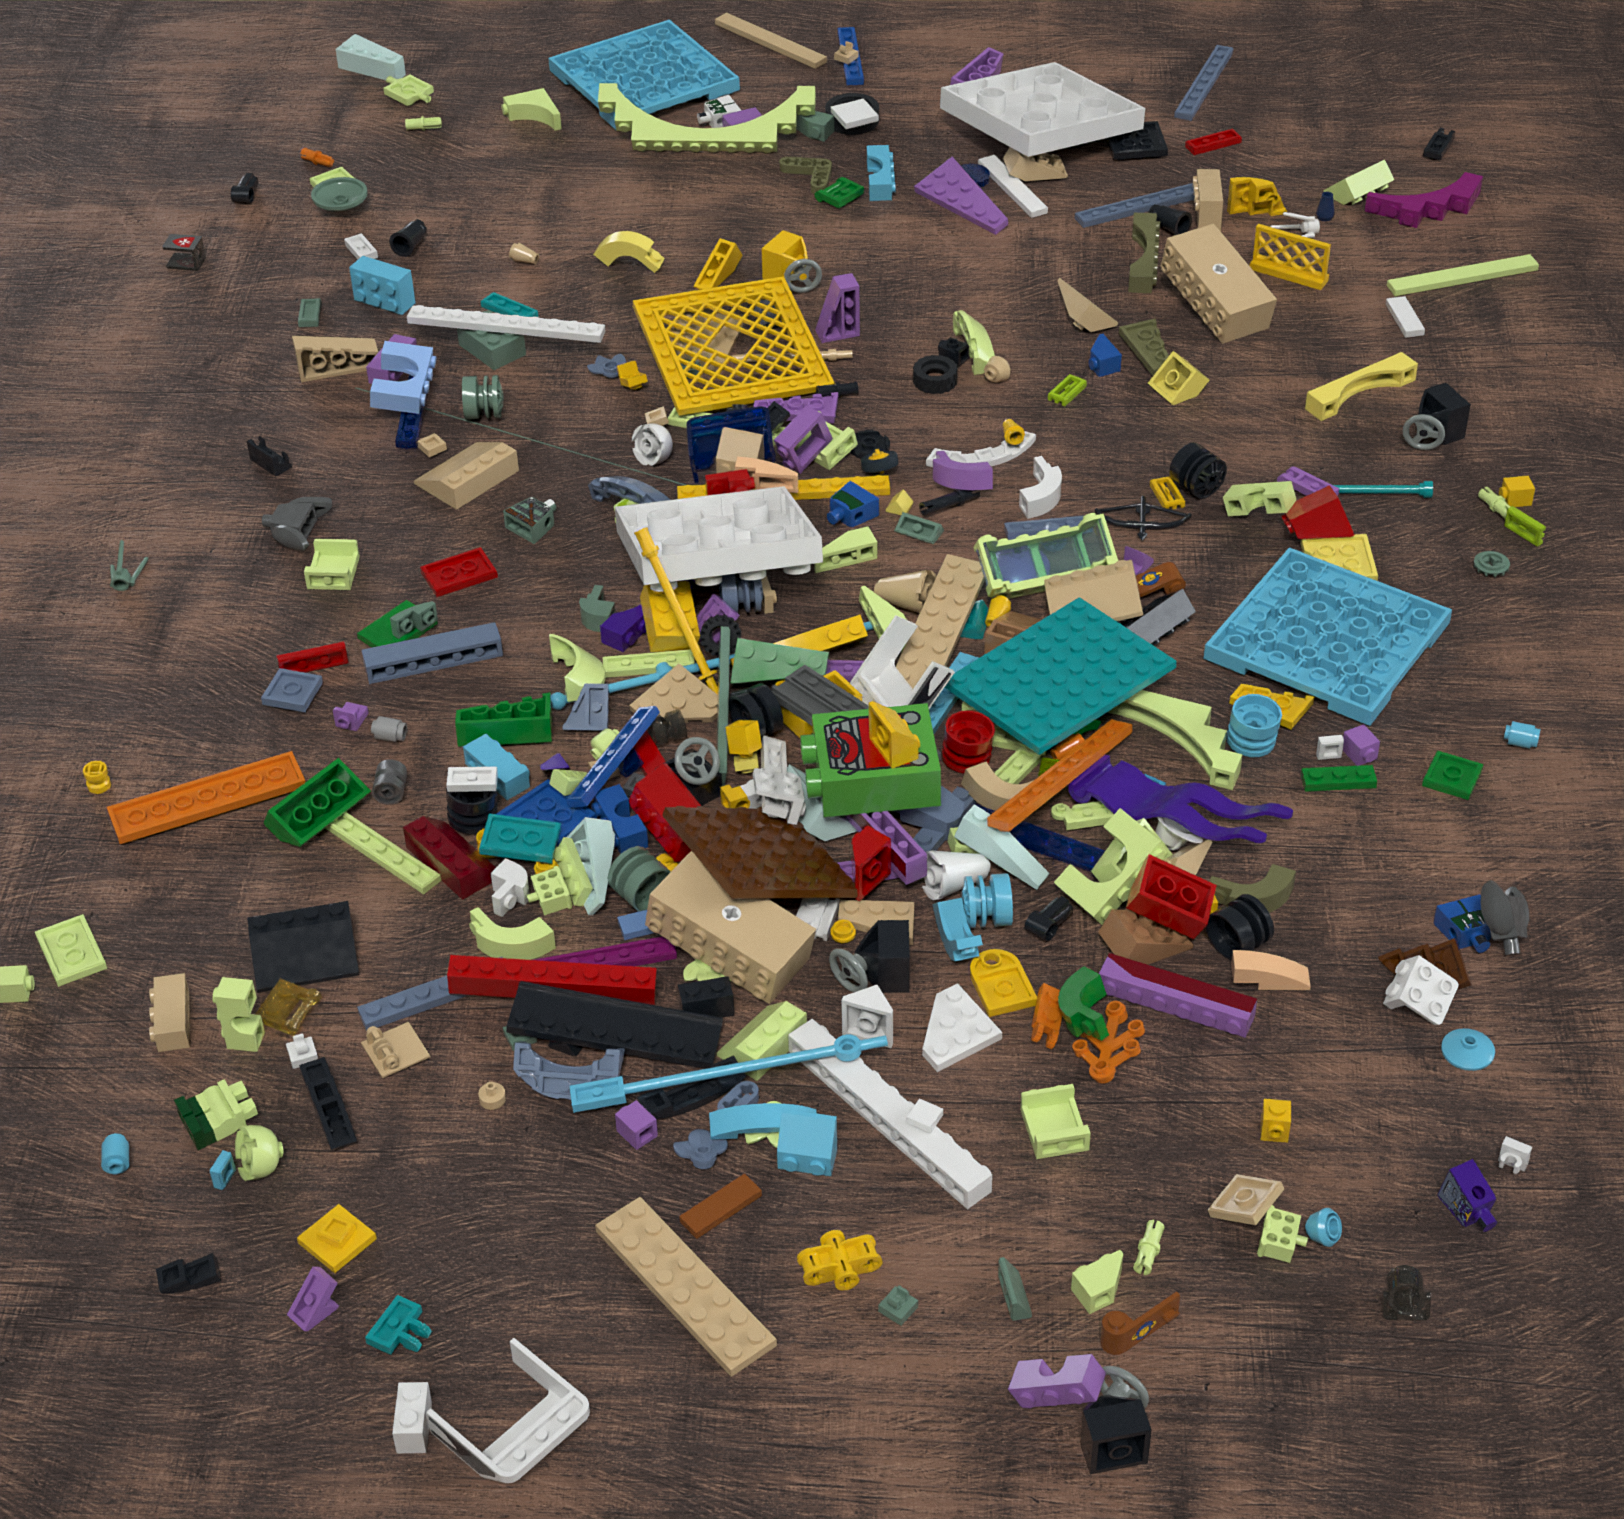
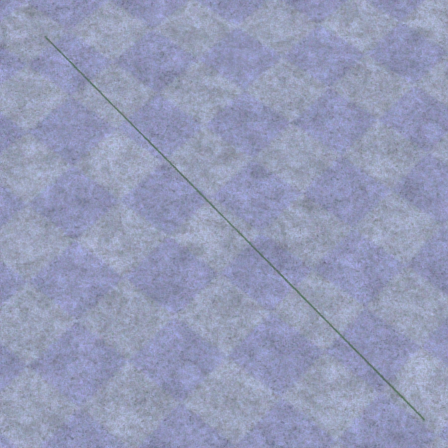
(541, 442)

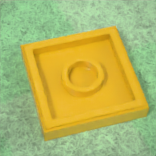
(329, 1255)

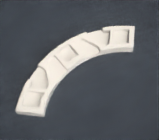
(993, 456)

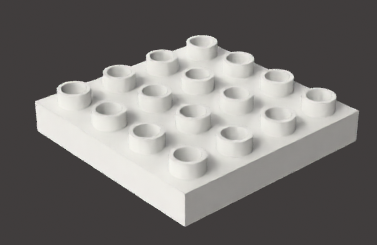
(721, 536)

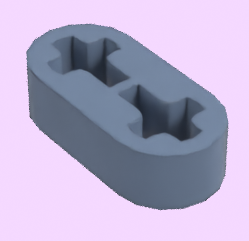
(735, 1098)

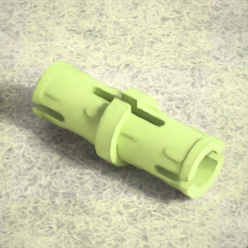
(1496, 502)
(1149, 1247)

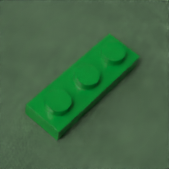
(1339, 778)

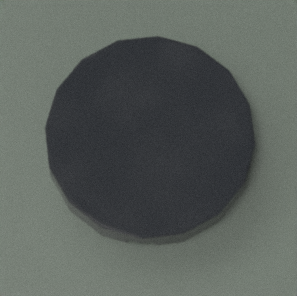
(869, 441)

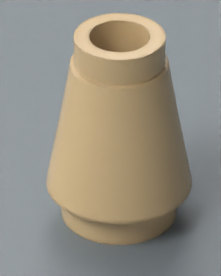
(521, 253)

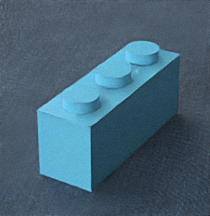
(512, 775)

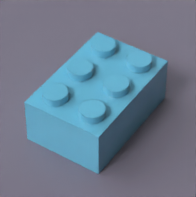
(382, 285)

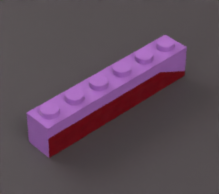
(907, 857)
(1178, 995)

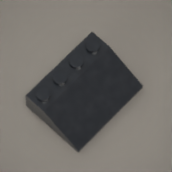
(303, 945)

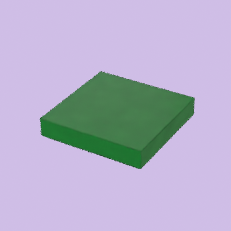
(1452, 775)

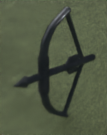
(1143, 508)

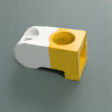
(740, 796)

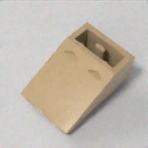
(1034, 167)

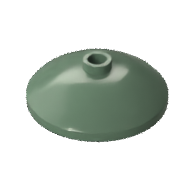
(339, 194)

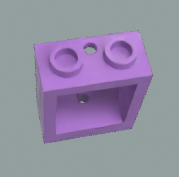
(797, 429)

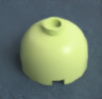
(258, 1151)

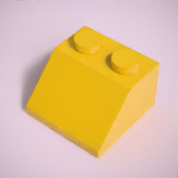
(892, 735)

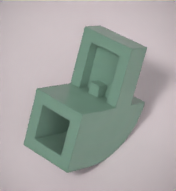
(595, 609)

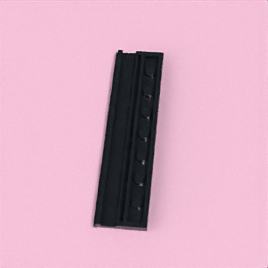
(615, 1024)

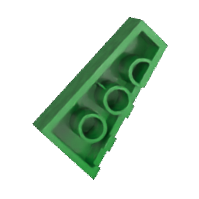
(506, 722)

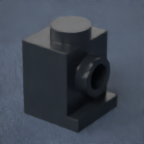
(954, 350)

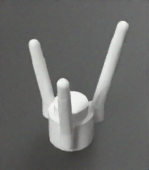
(1309, 226)

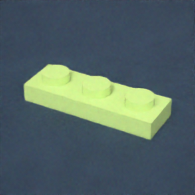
(573, 871)

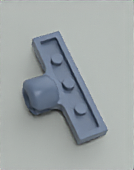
(1032, 527)

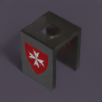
(185, 243)

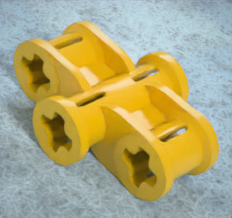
(839, 1260)

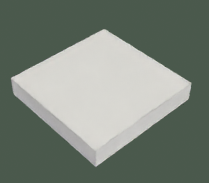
(854, 113)

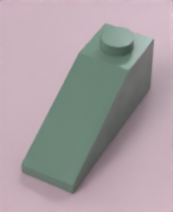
(816, 126)

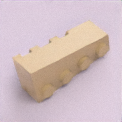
(1208, 197)

